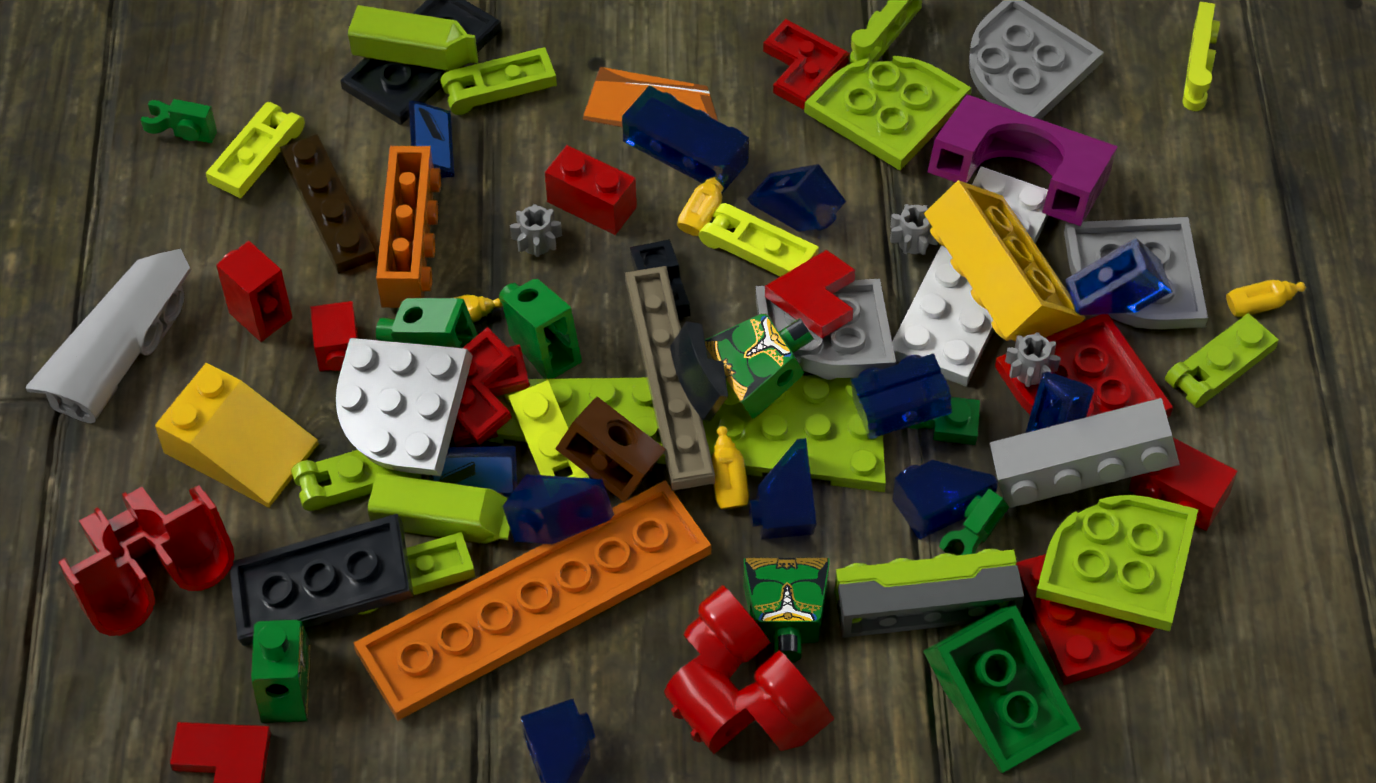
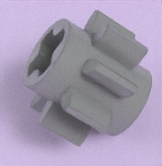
(536, 230)
(912, 230)
(1032, 358)

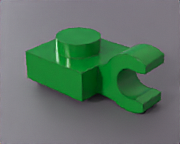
(186, 118)
(957, 427)
(982, 518)

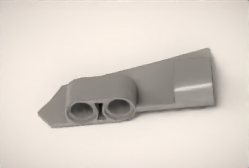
(106, 343)

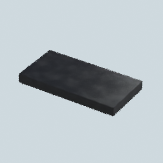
(391, 85)
(323, 577)

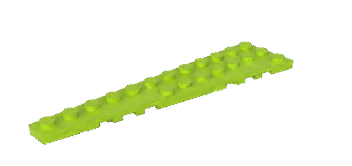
(809, 409)

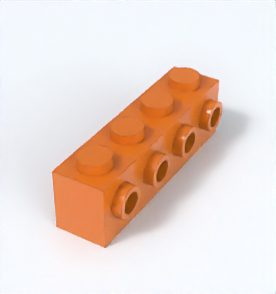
(406, 225)

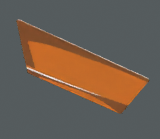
(618, 90)

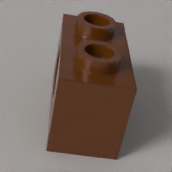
(610, 448)

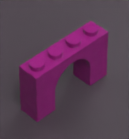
(987, 131)

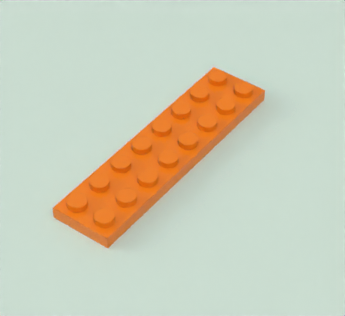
(530, 601)

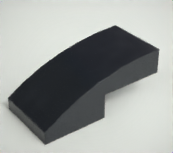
(658, 255)
(700, 377)

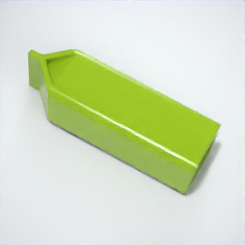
(410, 39)
(440, 508)

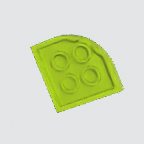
(888, 105)
(1121, 559)

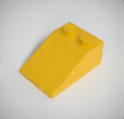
(234, 435)

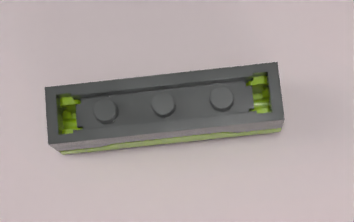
(926, 592)

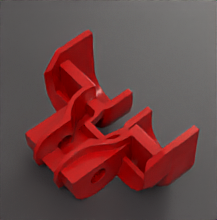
(111, 582)
(715, 707)

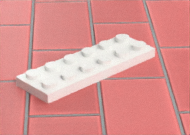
(944, 313)

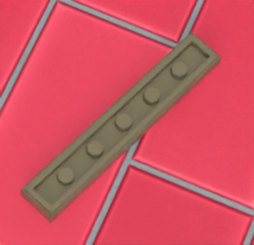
(677, 421)

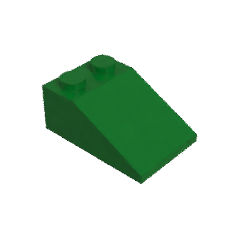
(1002, 687)

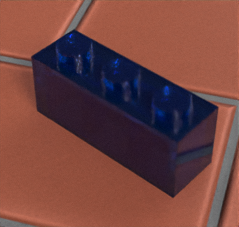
(685, 138)

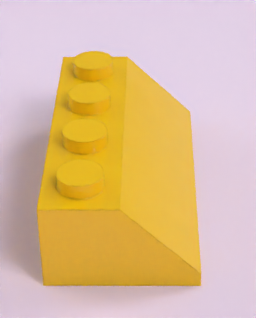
(1000, 263)

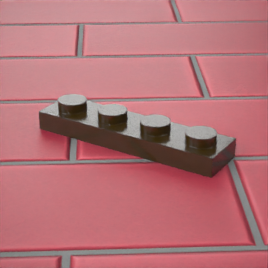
(328, 204)

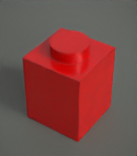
(332, 330)

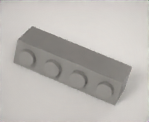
(1084, 453)

